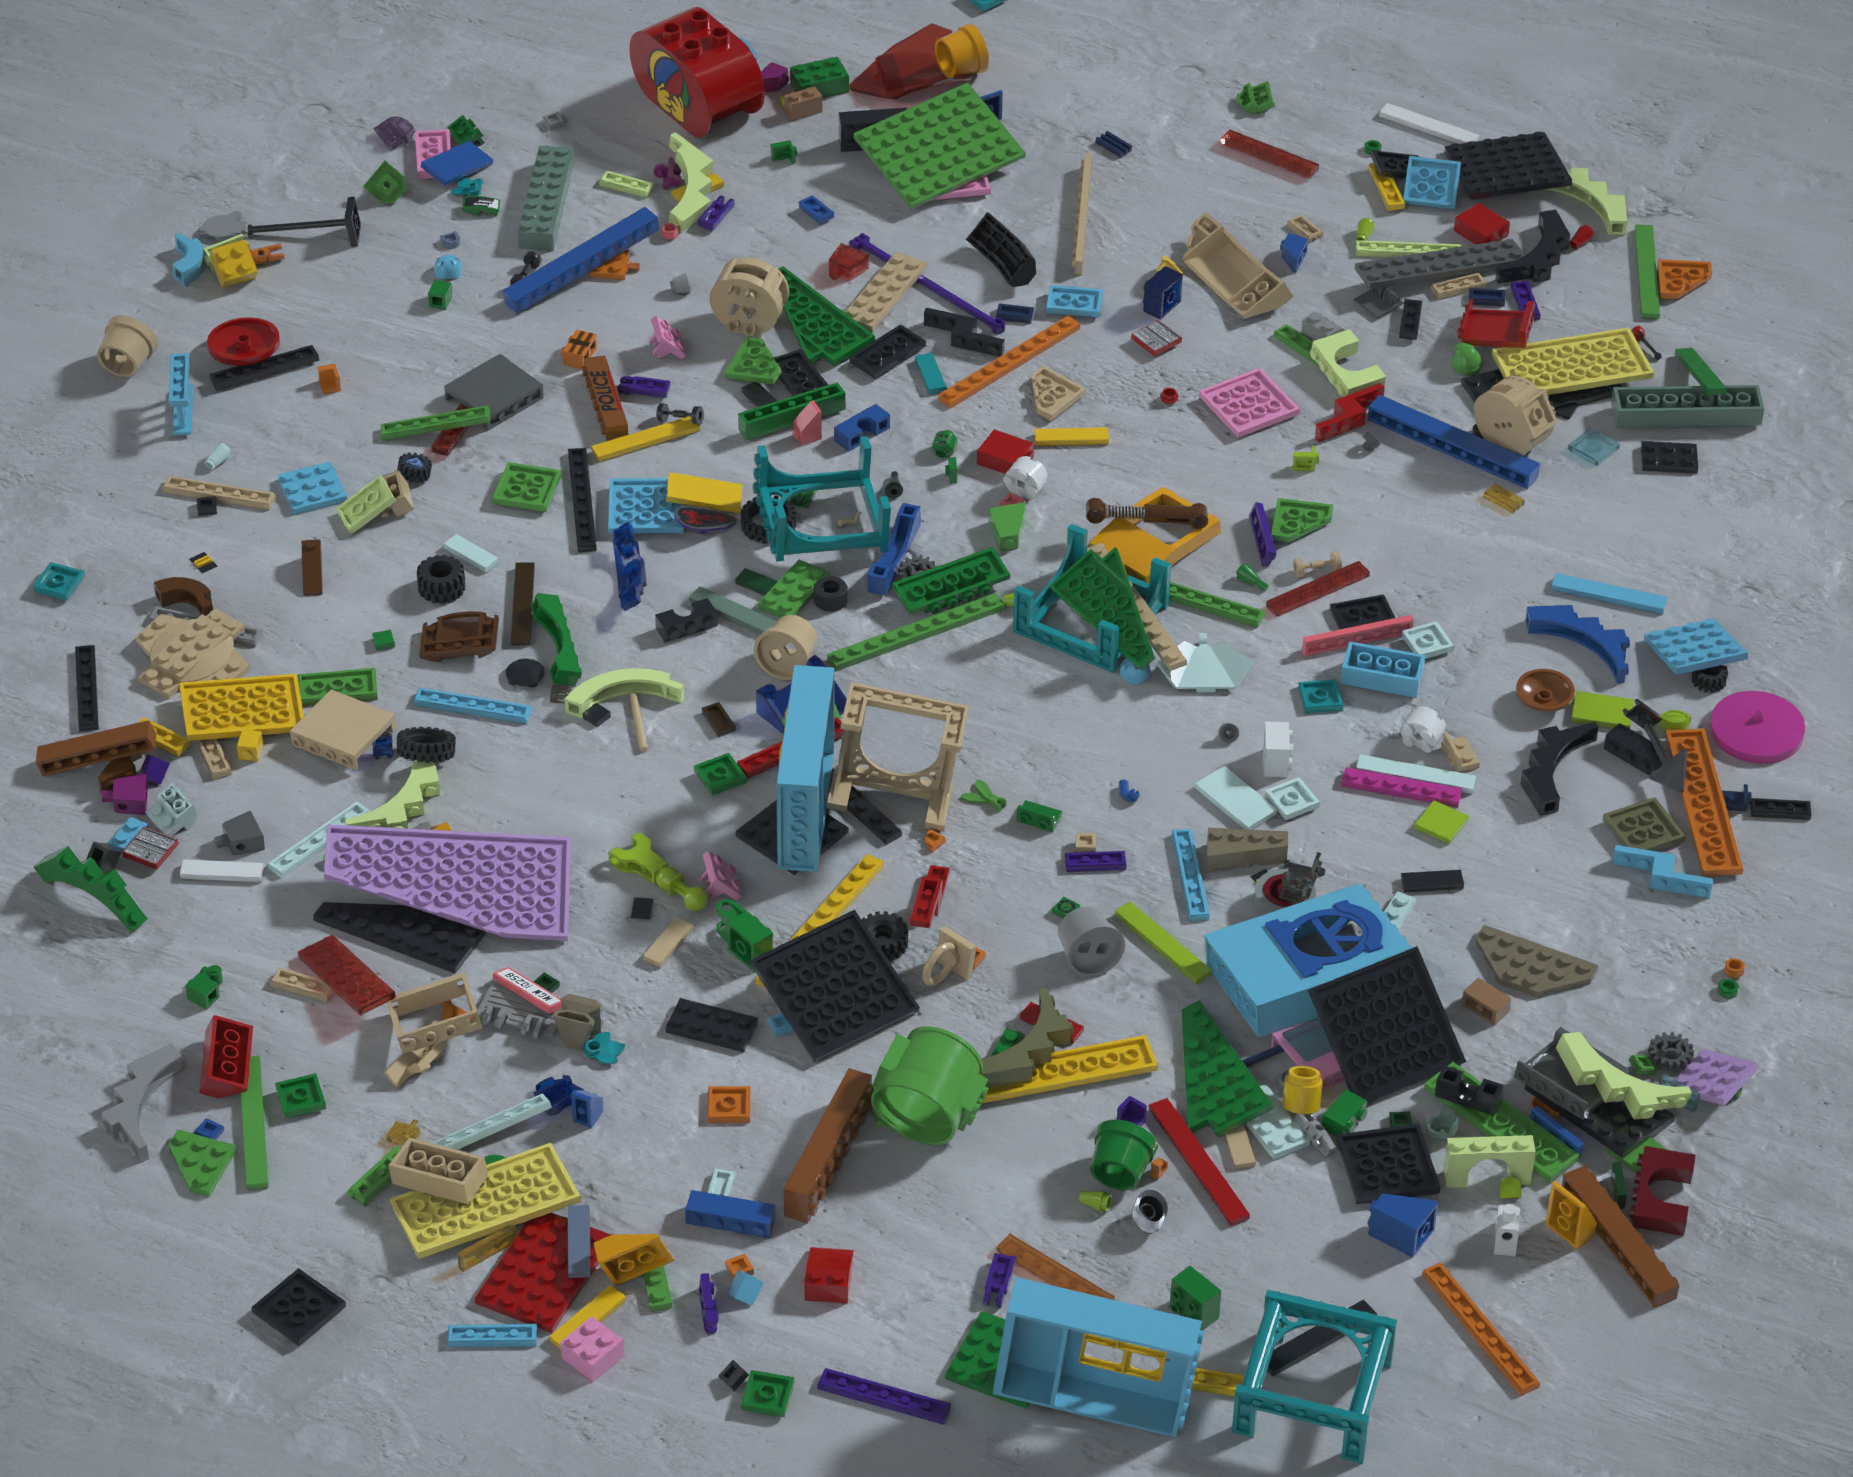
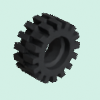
(1710, 683)

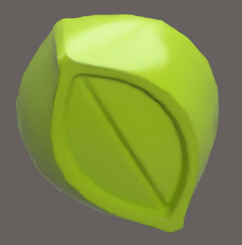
(1674, 720)

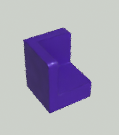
(154, 769)
(1132, 1111)

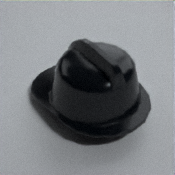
(1149, 1211)

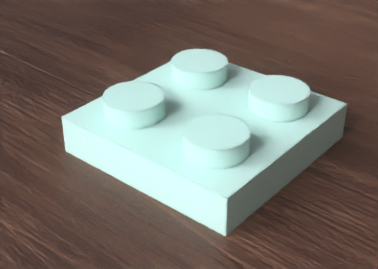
(1428, 640)
(1292, 798)

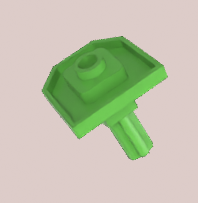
(386, 184)

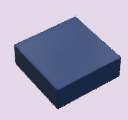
(209, 1129)

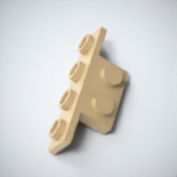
(413, 1062)

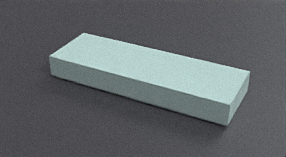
(471, 553)

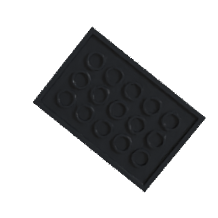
(1614, 1124)

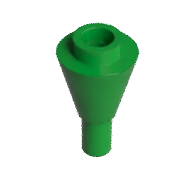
(1248, 575)

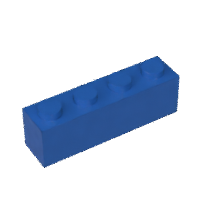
(730, 1214)

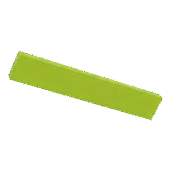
(1163, 942)

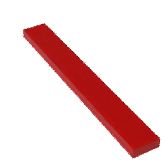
(1199, 1162)

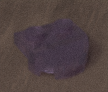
(395, 132)

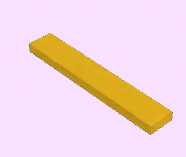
(644, 438)

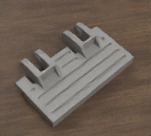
(517, 1012)

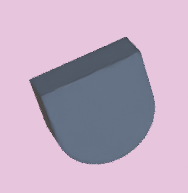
(450, 240)

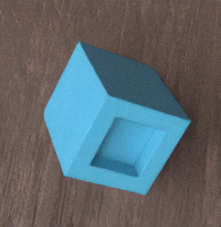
(745, 1287)

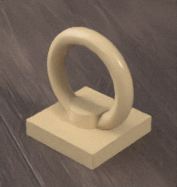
(954, 954)

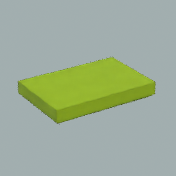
(1601, 709)

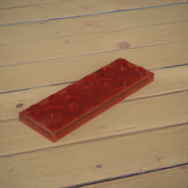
(346, 974)

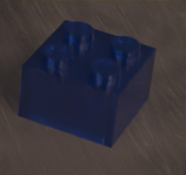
(1162, 292)

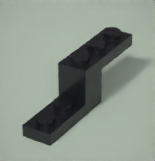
(964, 332)

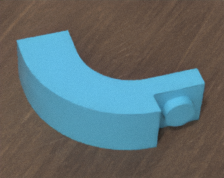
(192, 265)

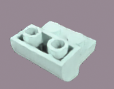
(172, 811)

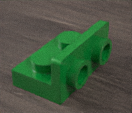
(464, 131)
(1038, 815)

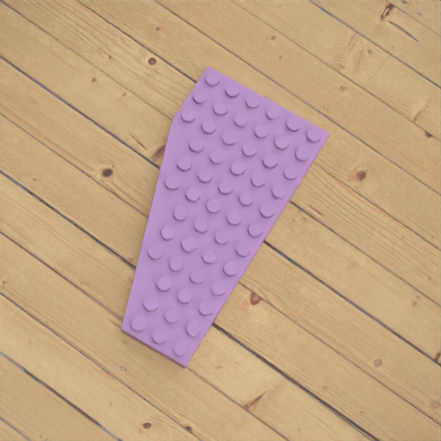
(478, 879)

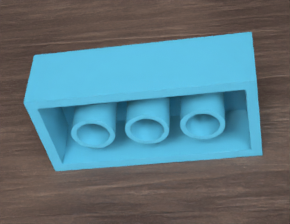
(1382, 669)

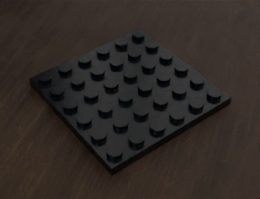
(1508, 165)
(834, 985)
(1386, 1025)

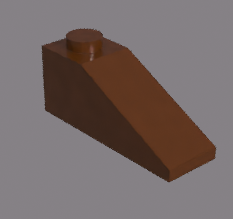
(312, 567)

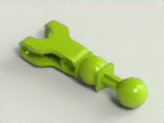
(655, 869)

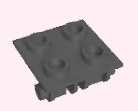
(1379, 301)

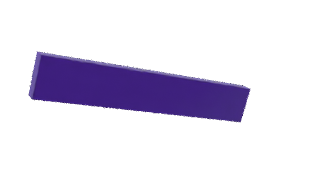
(884, 1396)

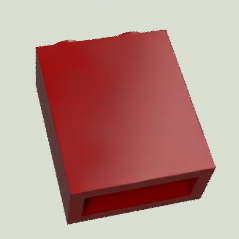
(1481, 225)
(1002, 450)

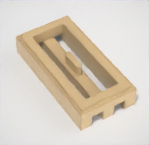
(1304, 228)

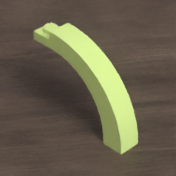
(621, 683)

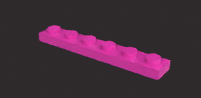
(1401, 787)

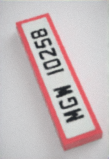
(528, 990)

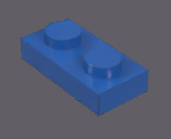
(816, 209)

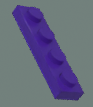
(1262, 534)

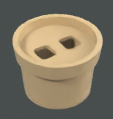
(126, 345)
(771, 649)

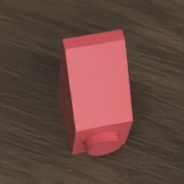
(808, 424)

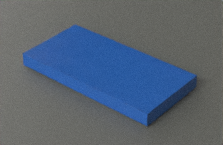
(456, 163)

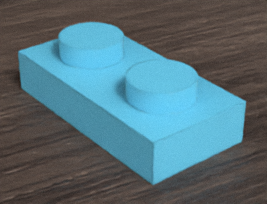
(127, 833)

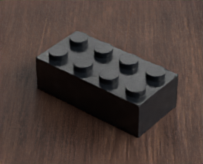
(857, 120)

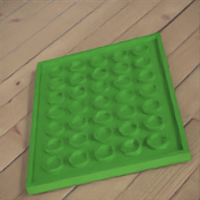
(939, 145)

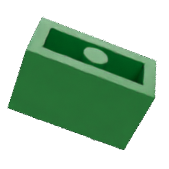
(1344, 1113)

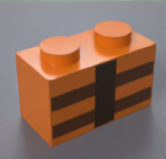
(579, 346)

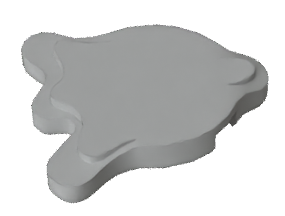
(223, 227)

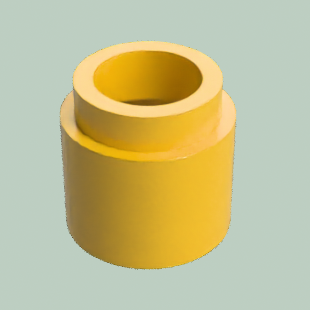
(1302, 1090)

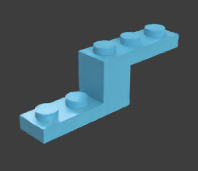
(1662, 871)

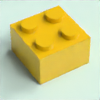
(233, 263)

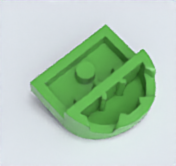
(1256, 98)

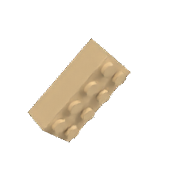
(438, 1170)

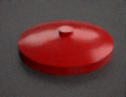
(243, 341)

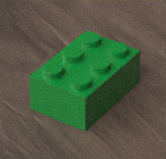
(826, 75)

